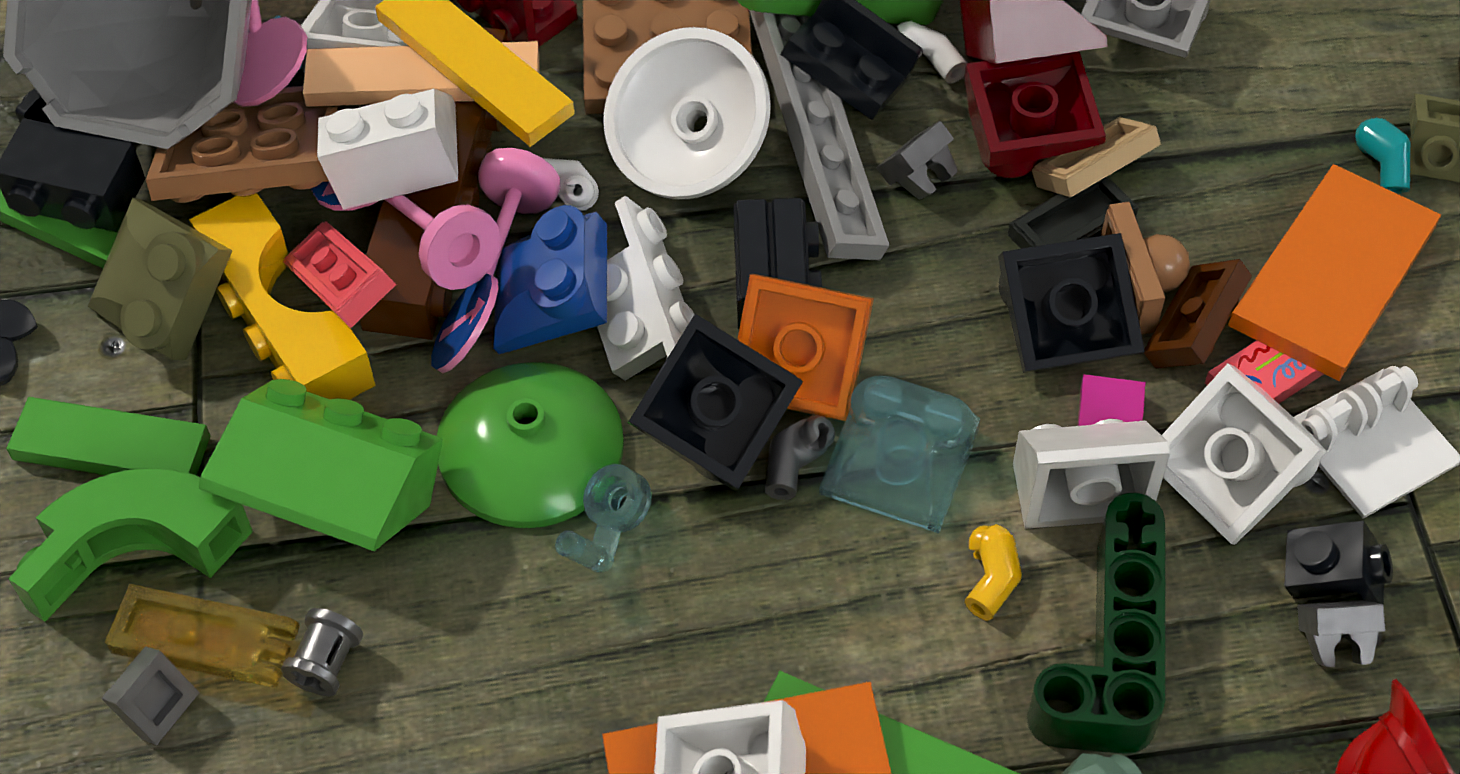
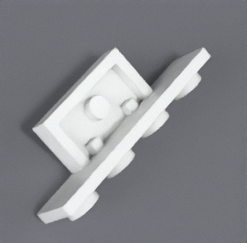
(642, 295)

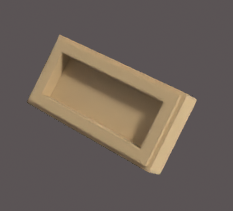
(1080, 169)

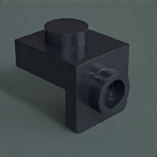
(1337, 561)

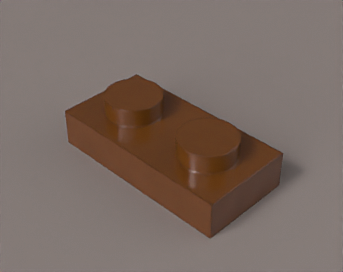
(1197, 314)

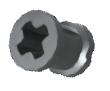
(322, 652)

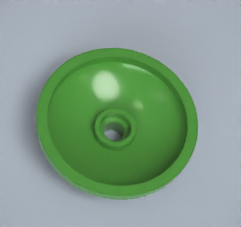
(531, 470)

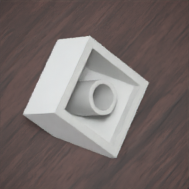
(389, 147)
(1078, 470)

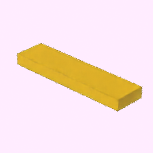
(479, 65)

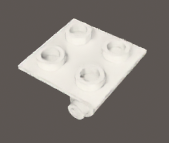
(1378, 440)

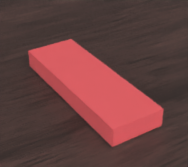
(339, 273)

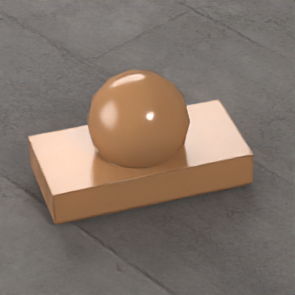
(1154, 263)

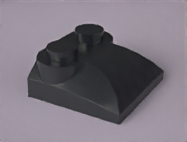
(1070, 302)
(715, 402)

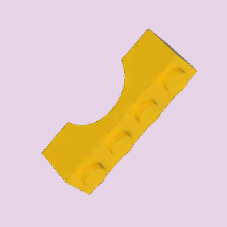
(302, 345)

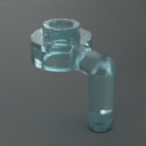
(602, 506)

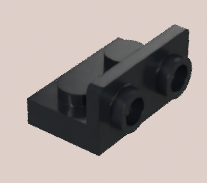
(853, 54)

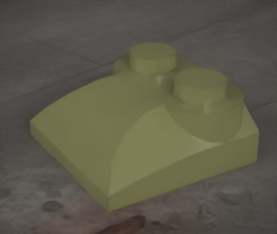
(159, 280)

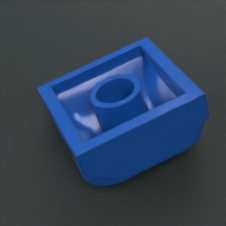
(552, 280)

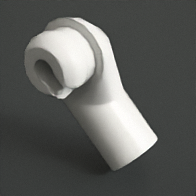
(937, 50)
(576, 184)

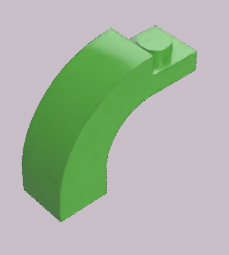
(124, 515)

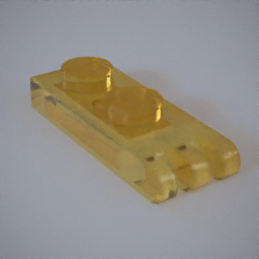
(203, 635)

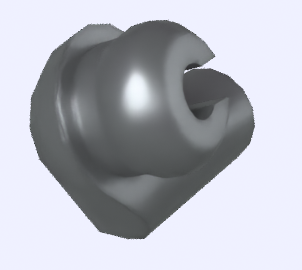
(793, 450)

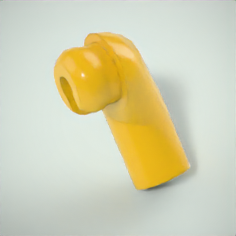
(1001, 568)

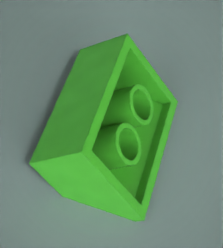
(324, 464)

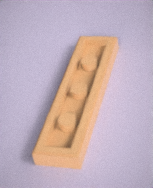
(381, 74)

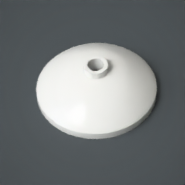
(662, 96)

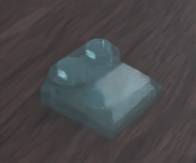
(901, 451)

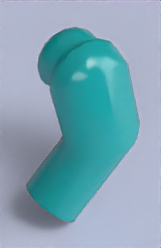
(1388, 147)

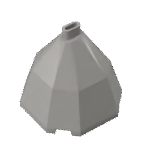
(130, 65)

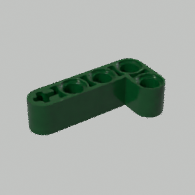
(1119, 621)

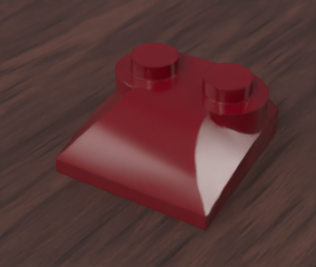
(1031, 111)

